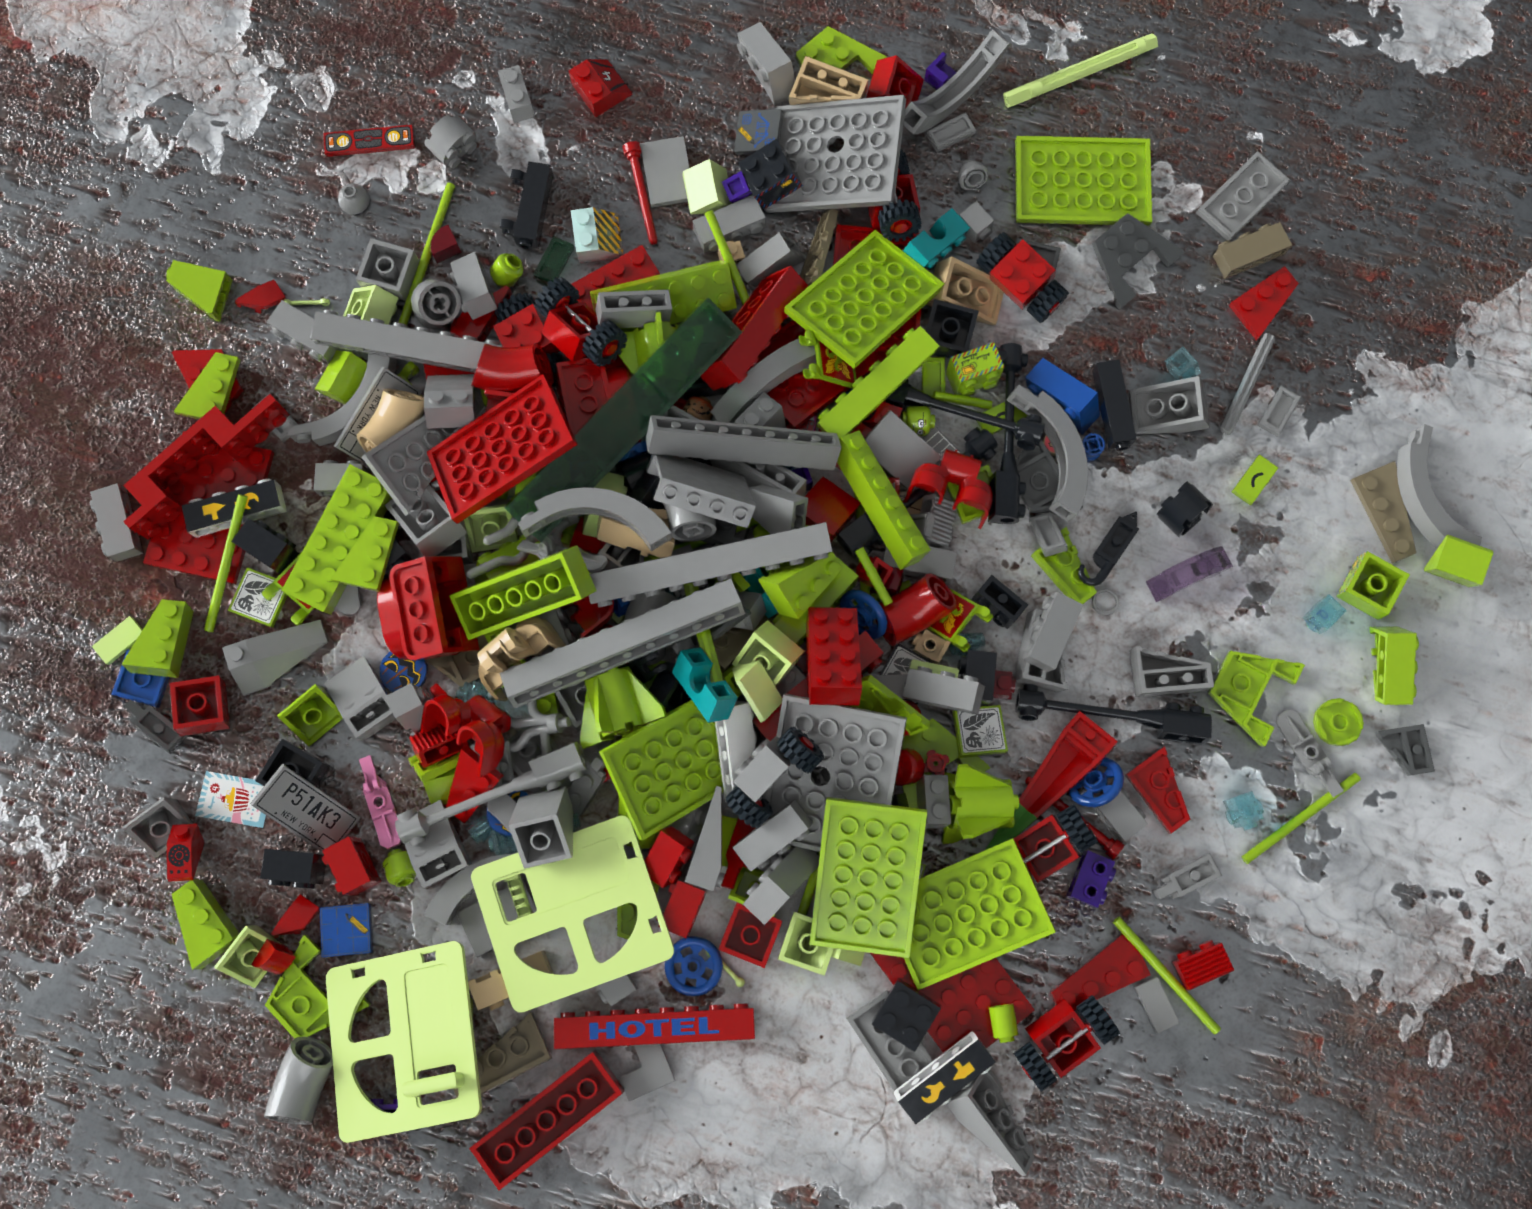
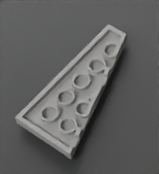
(403, 460)

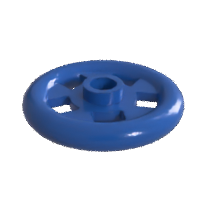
(866, 613)
(1110, 791)
(714, 963)

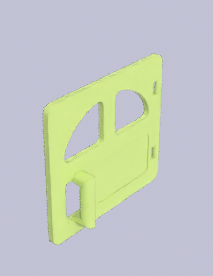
(565, 895)
(428, 1031)

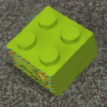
(975, 370)
(1372, 585)

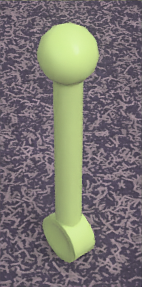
(324, 302)
(738, 980)

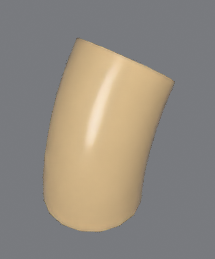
(394, 413)

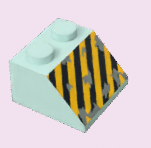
(596, 234)

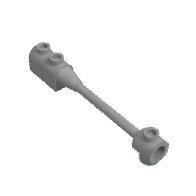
(545, 771)

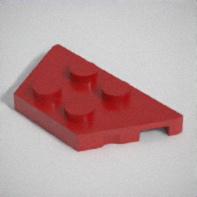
(192, 364)

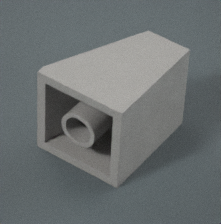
(763, 412)
(543, 827)

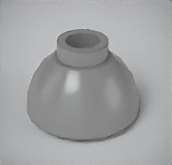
(972, 175)
(353, 198)

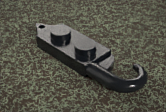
(1111, 548)

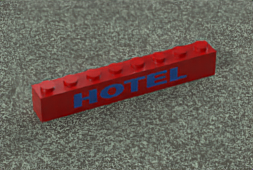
(654, 1028)

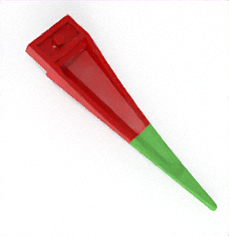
(1071, 758)

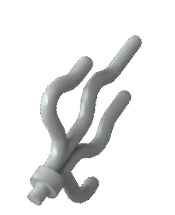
(522, 556)
(542, 725)

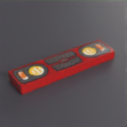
(369, 140)

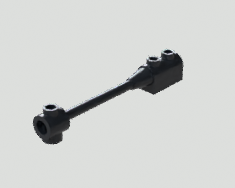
(1027, 430)
(1006, 482)
(863, 532)
(1171, 722)

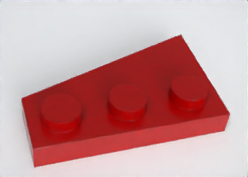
(1263, 301)
(467, 783)
(1159, 790)

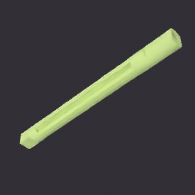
(1080, 70)

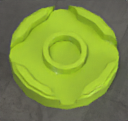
(1338, 722)

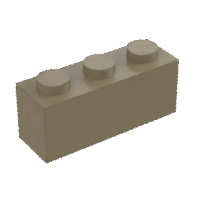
(1252, 249)

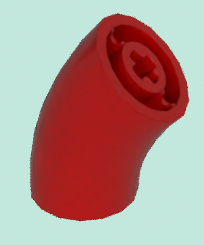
(511, 368)
(917, 608)

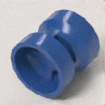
(1091, 452)

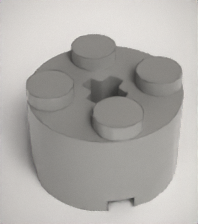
(451, 140)

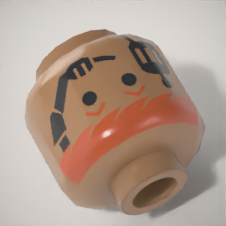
(699, 407)

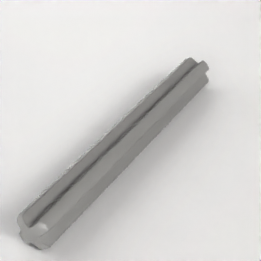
(1247, 383)

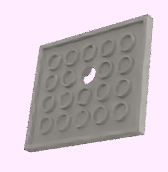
(857, 174)
(858, 751)

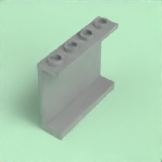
(702, 489)

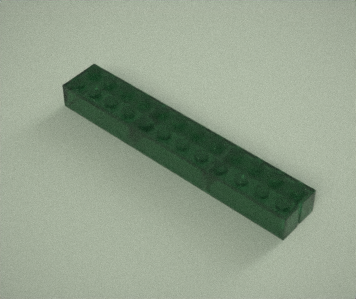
(627, 412)

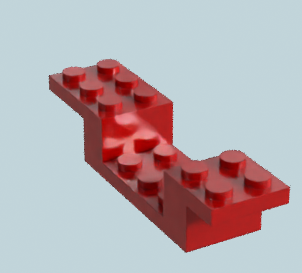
(182, 455)

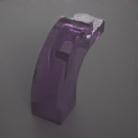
(1189, 572)

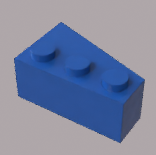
(1072, 395)

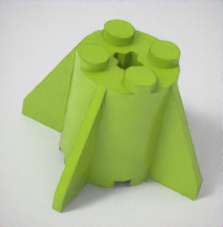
(644, 342)
(616, 706)
(978, 804)

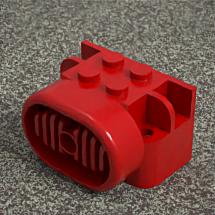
(585, 387)
(418, 612)

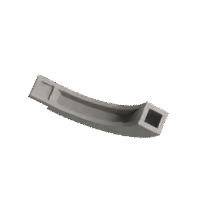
(933, 109)
(763, 378)
(329, 428)
(1067, 447)
(1418, 493)
(602, 503)
(455, 892)

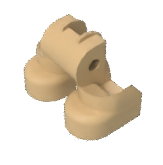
(510, 647)

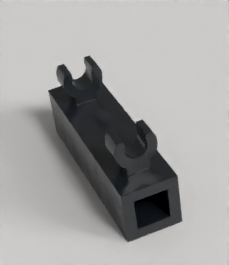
(532, 206)
(1114, 405)

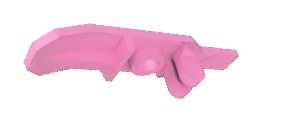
(384, 815)

